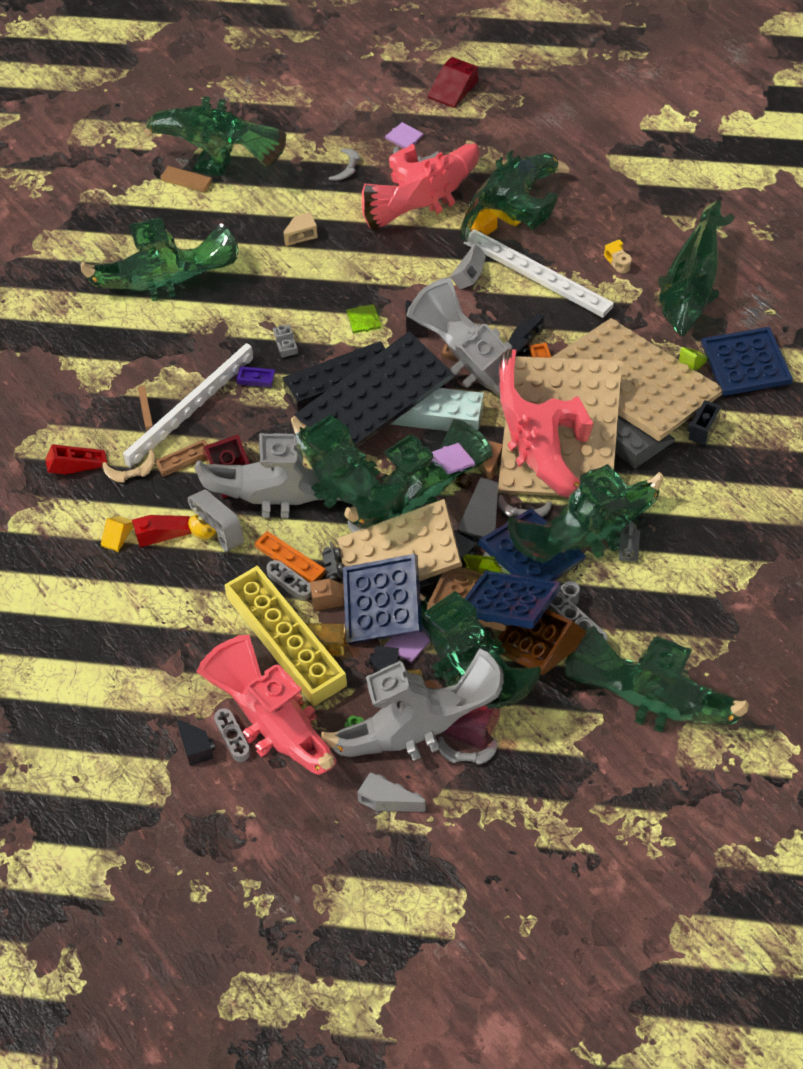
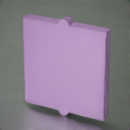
(404, 135)
(453, 458)
(409, 645)

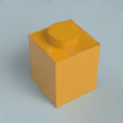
(485, 222)

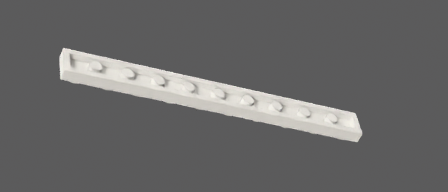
(540, 273)
(188, 406)

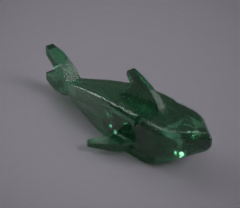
(693, 272)

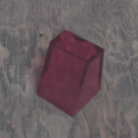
(475, 727)

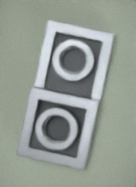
(285, 340)

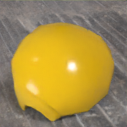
(200, 528)

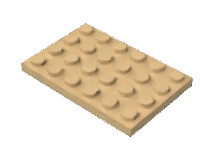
(419, 532)

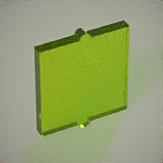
(363, 318)
(482, 563)

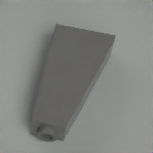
(481, 511)

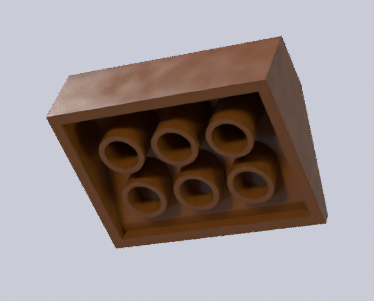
(544, 645)

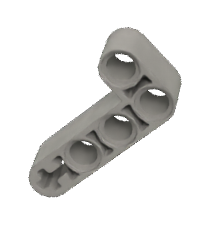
(219, 518)
(567, 607)

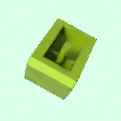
(692, 358)

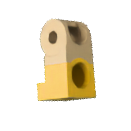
(617, 257)

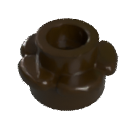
(463, 481)

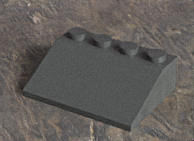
(635, 445)

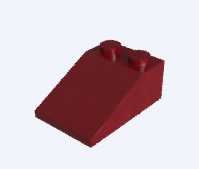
(454, 82)
(226, 452)

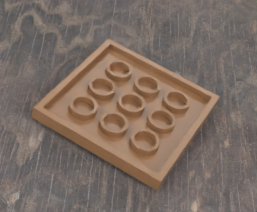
(461, 581)

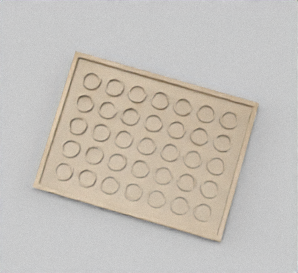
(563, 379)
(655, 386)

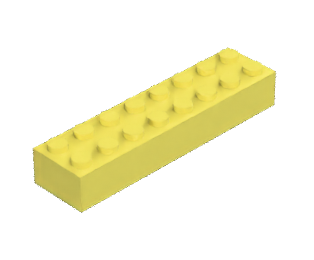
(286, 636)

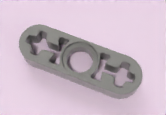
(286, 572)
(231, 743)

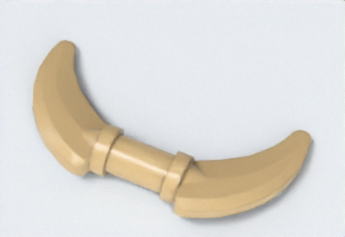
(143, 470)

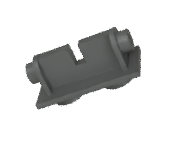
(629, 543)
(333, 557)

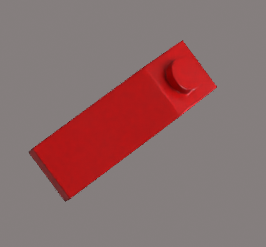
(72, 459)
(159, 528)

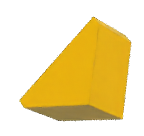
(116, 532)

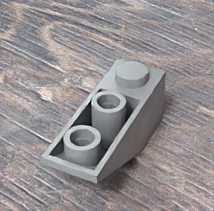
(469, 268)
(386, 796)

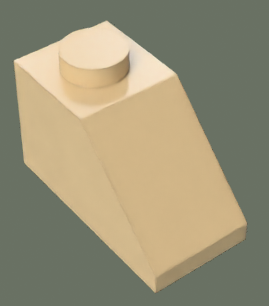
(300, 229)

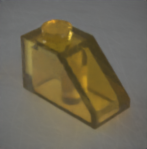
(330, 636)

